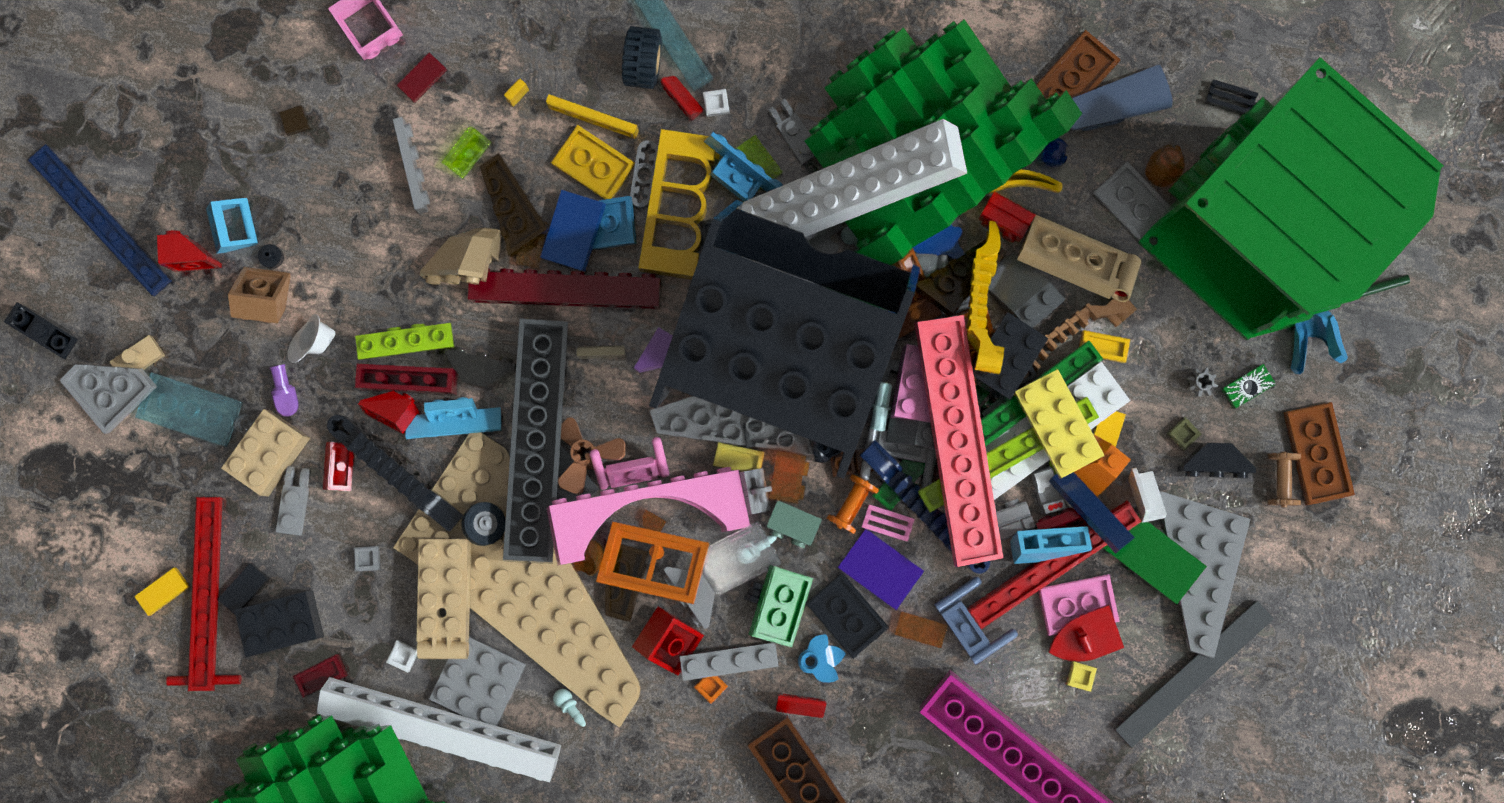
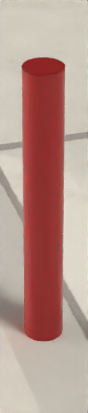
(219, 680)

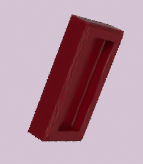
(422, 77)
(317, 675)

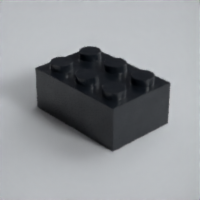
(1021, 349)
(279, 623)

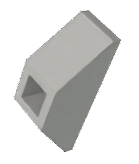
(704, 598)

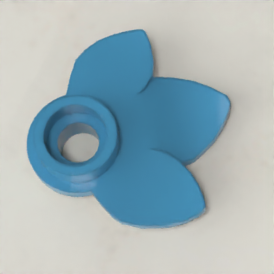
(825, 659)

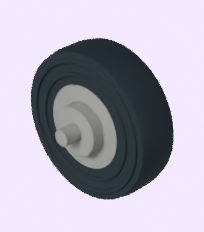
(483, 523)

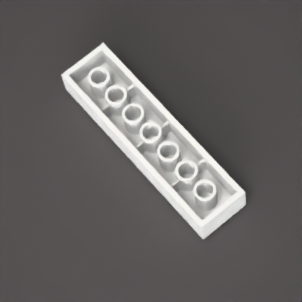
(1104, 396)

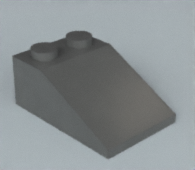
(1023, 291)

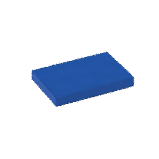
(573, 230)

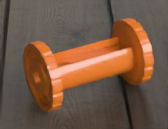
(852, 504)

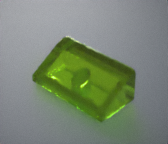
(466, 152)

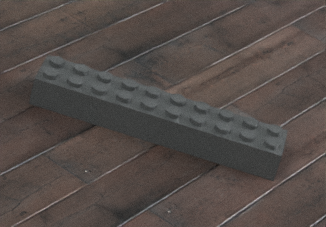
(535, 440)

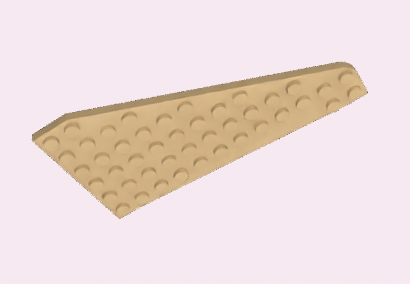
(531, 604)

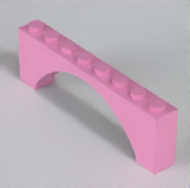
(577, 521)

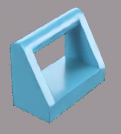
(218, 226)

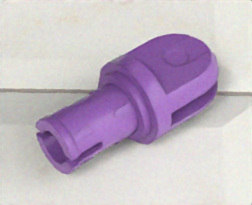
(283, 394)

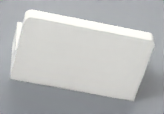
(1146, 495)

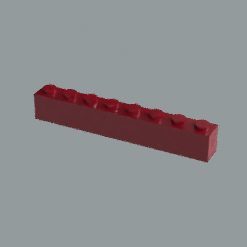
(568, 290)

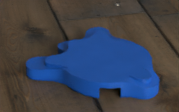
(942, 243)

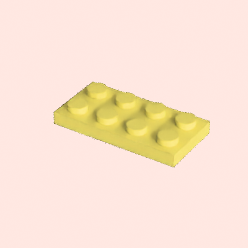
(1059, 424)

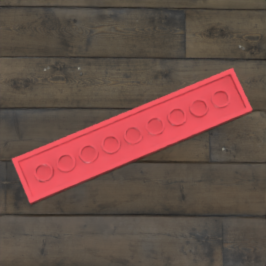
(958, 440)

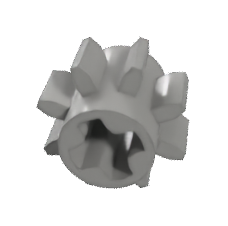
(1196, 386)

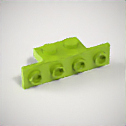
(404, 341)

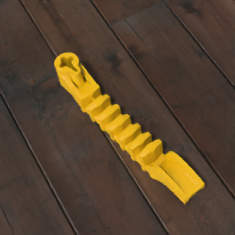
(983, 269)

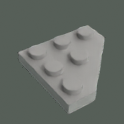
(107, 391)

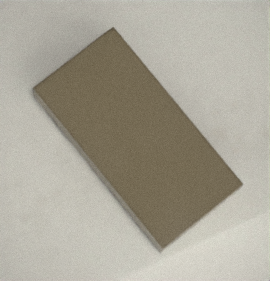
(601, 352)

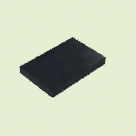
(847, 615)

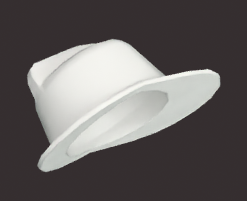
(310, 339)

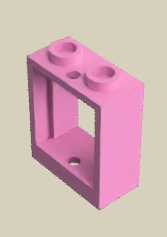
(346, 8)

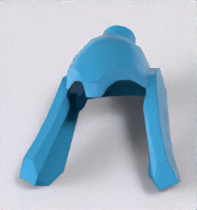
(1321, 326)

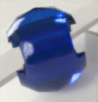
(1055, 153)

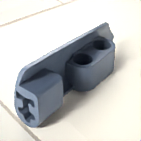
(1124, 99)

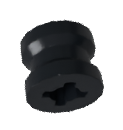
(754, 592)

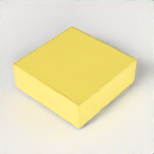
(1081, 676)

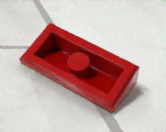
(681, 97)
(337, 467)
(801, 705)

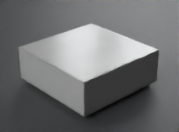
(366, 558)

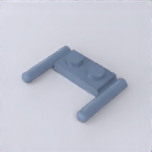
(966, 628)

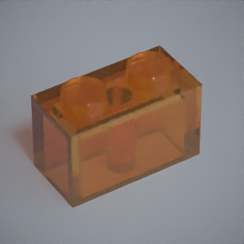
(788, 477)

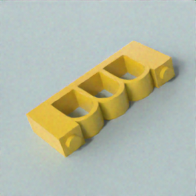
(685, 148)

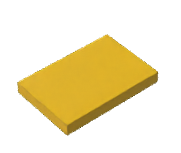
(593, 163)

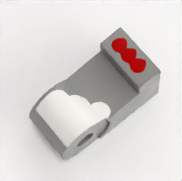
(1047, 496)

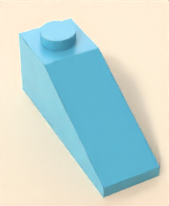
(1049, 544)

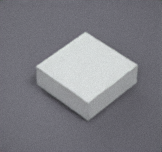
(716, 102)
(402, 656)

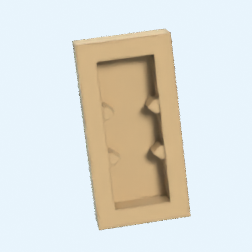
(139, 355)

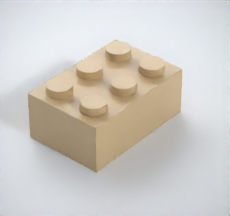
(265, 453)

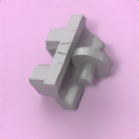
(755, 491)

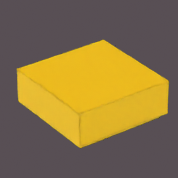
(516, 92)

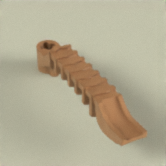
(1113, 310)

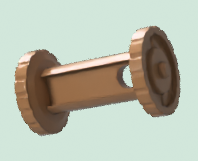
(1284, 479)

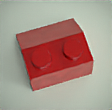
(183, 254)
(666, 639)

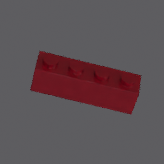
(406, 379)

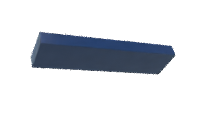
(1092, 511)

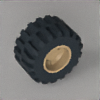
(641, 57)

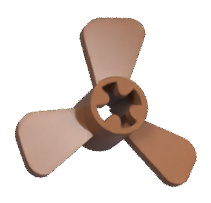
(574, 477)

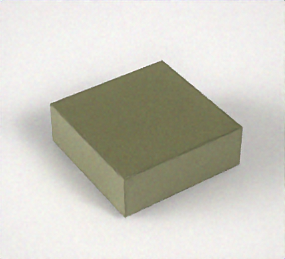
(1184, 433)

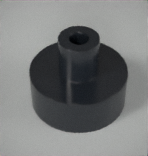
(270, 256)

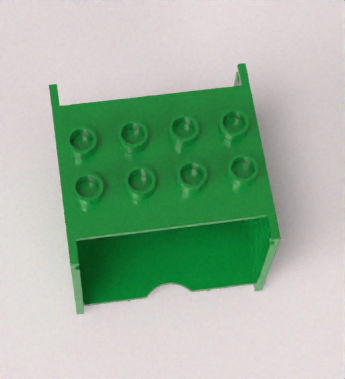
(1296, 206)

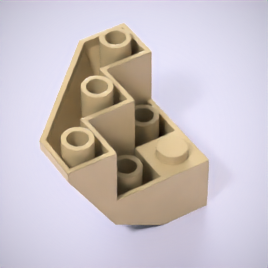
(464, 257)

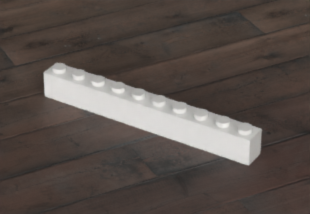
(440, 729)

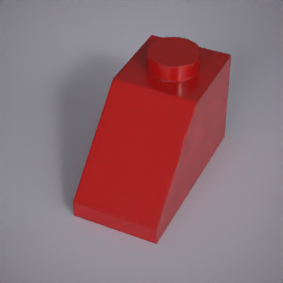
(391, 409)

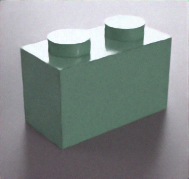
(794, 524)

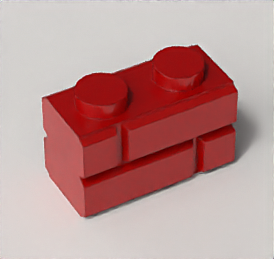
(1010, 217)

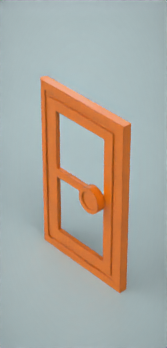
(658, 540)

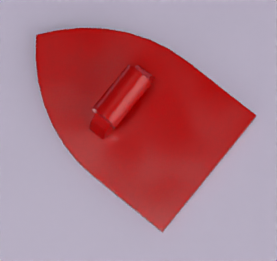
(1087, 636)

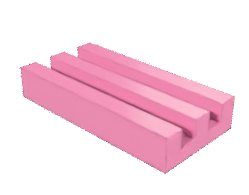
(907, 529)

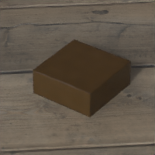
(294, 120)

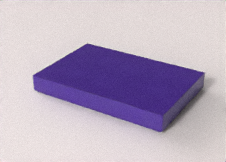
(880, 569)

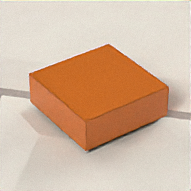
(711, 687)

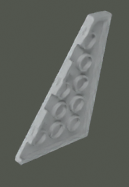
(710, 422)
(1217, 542)

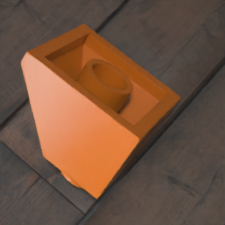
(1105, 470)

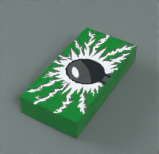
(1248, 386)

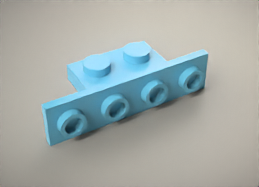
(454, 418)

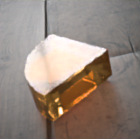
(653, 522)

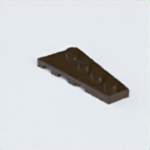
(516, 214)
(951, 284)

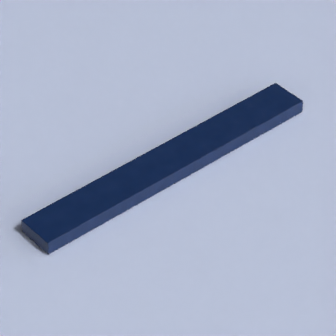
(99, 220)

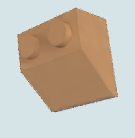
(259, 295)

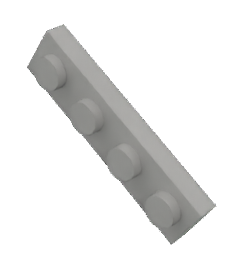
(409, 156)
(728, 661)

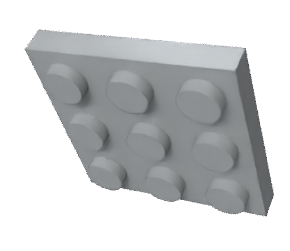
(480, 684)

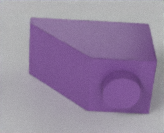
(655, 352)

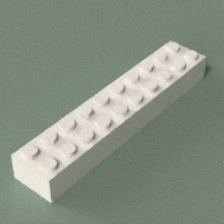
(865, 180)

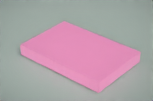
(1070, 599)

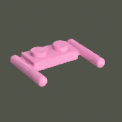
(631, 471)

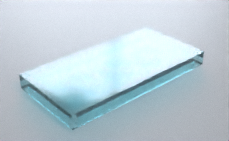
(190, 410)

